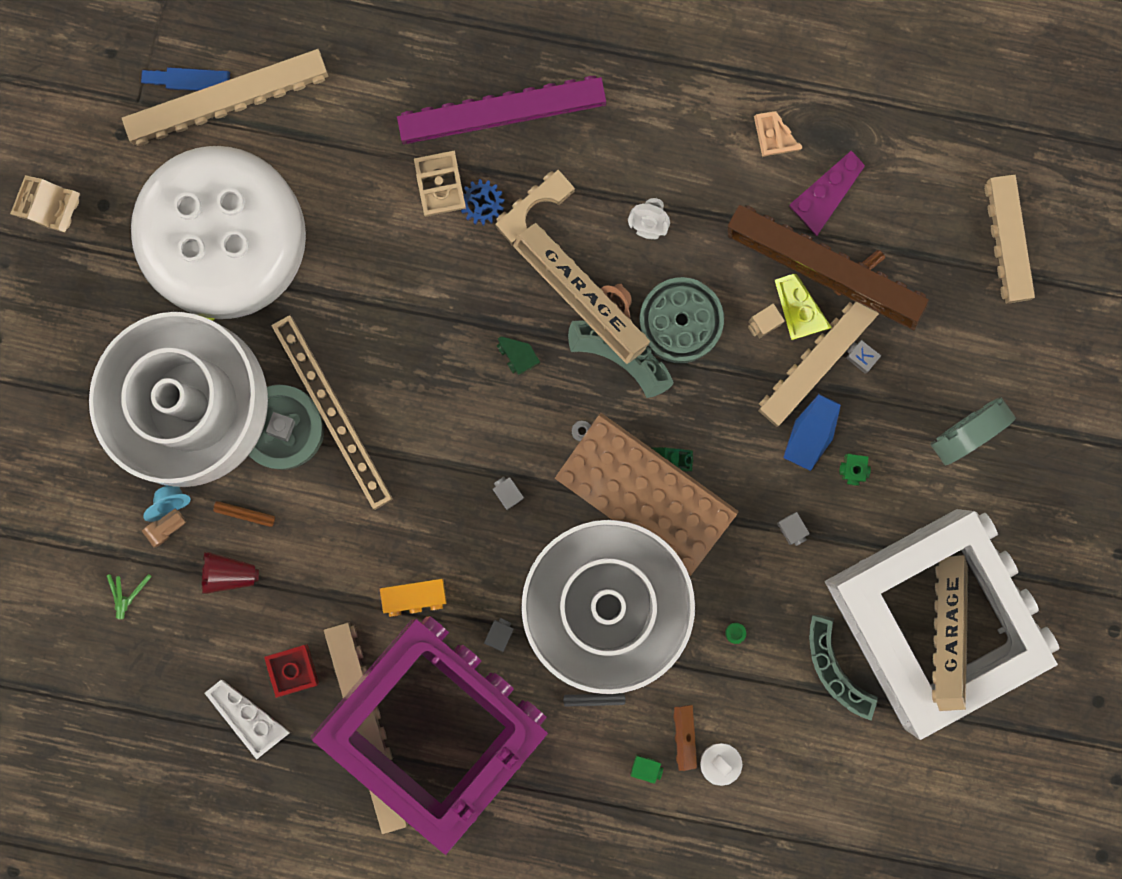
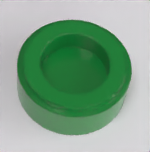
(735, 633)

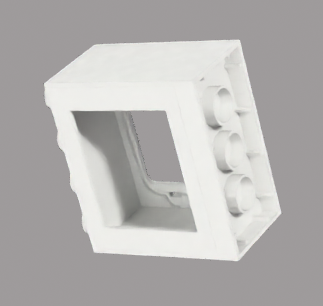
(888, 653)

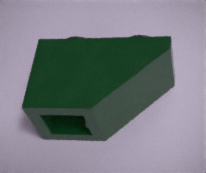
(520, 354)
(679, 457)

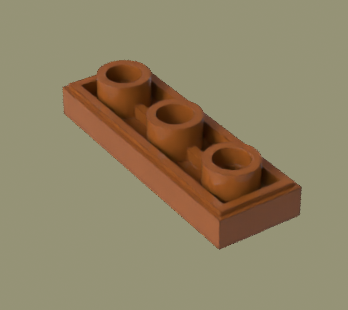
(685, 737)

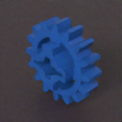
(491, 205)

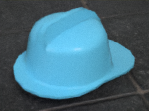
(165, 501)

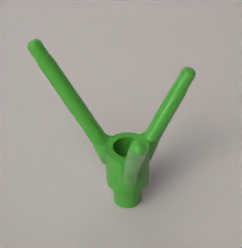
(122, 602)

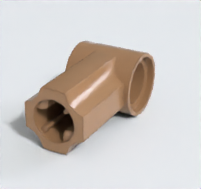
(159, 530)

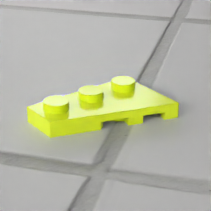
(799, 308)

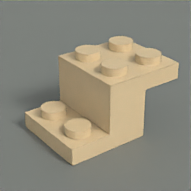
(439, 183)
(45, 203)

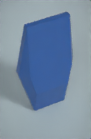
(812, 432)

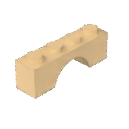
(553, 189)

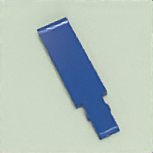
(185, 78)

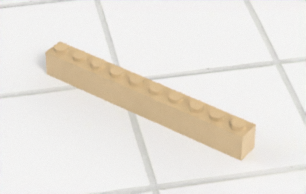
(225, 97)
(332, 412)
(349, 669)

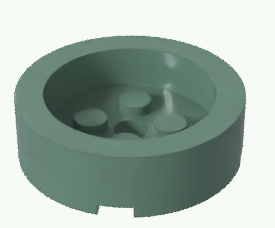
(679, 342)
(973, 431)
(306, 434)

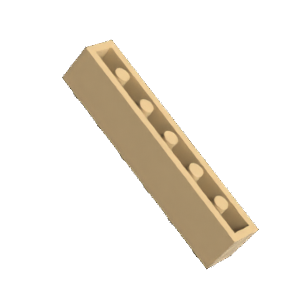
(1010, 239)

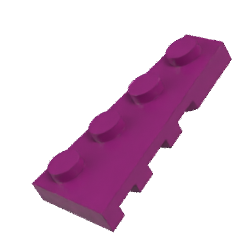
(823, 196)

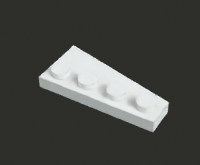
(248, 721)

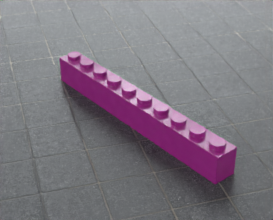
(501, 110)

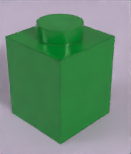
(646, 769)

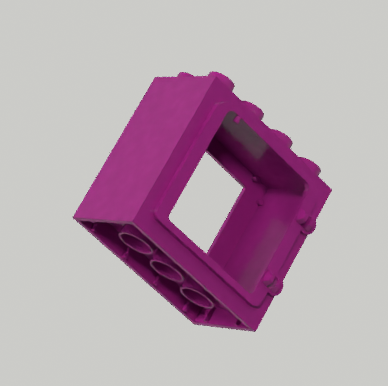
(436, 821)

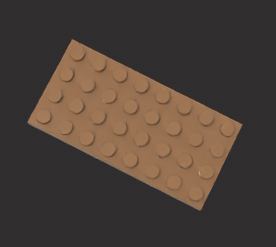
(646, 490)

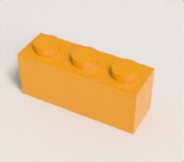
(413, 597)

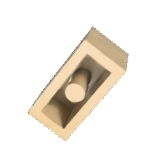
(765, 321)

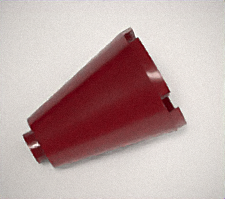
(225, 573)

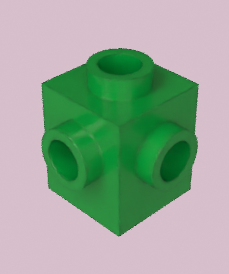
(860, 464)

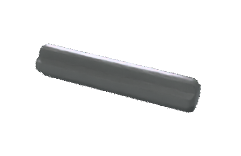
(594, 699)

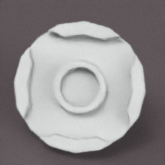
(649, 219)
(721, 764)

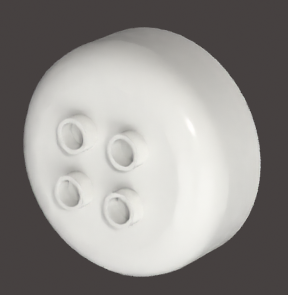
(218, 232)
(178, 400)
(608, 607)

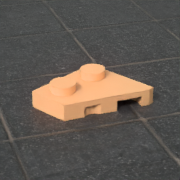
(774, 135)

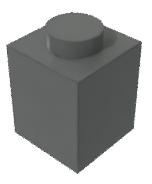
(499, 634)

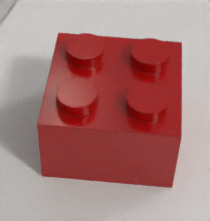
(291, 670)

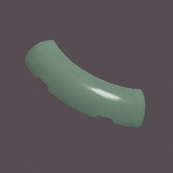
(645, 368)
(832, 675)

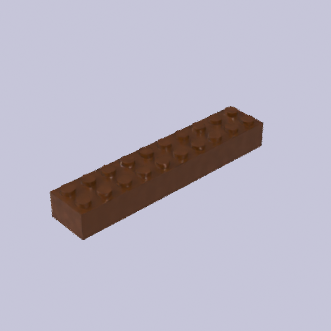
(827, 267)

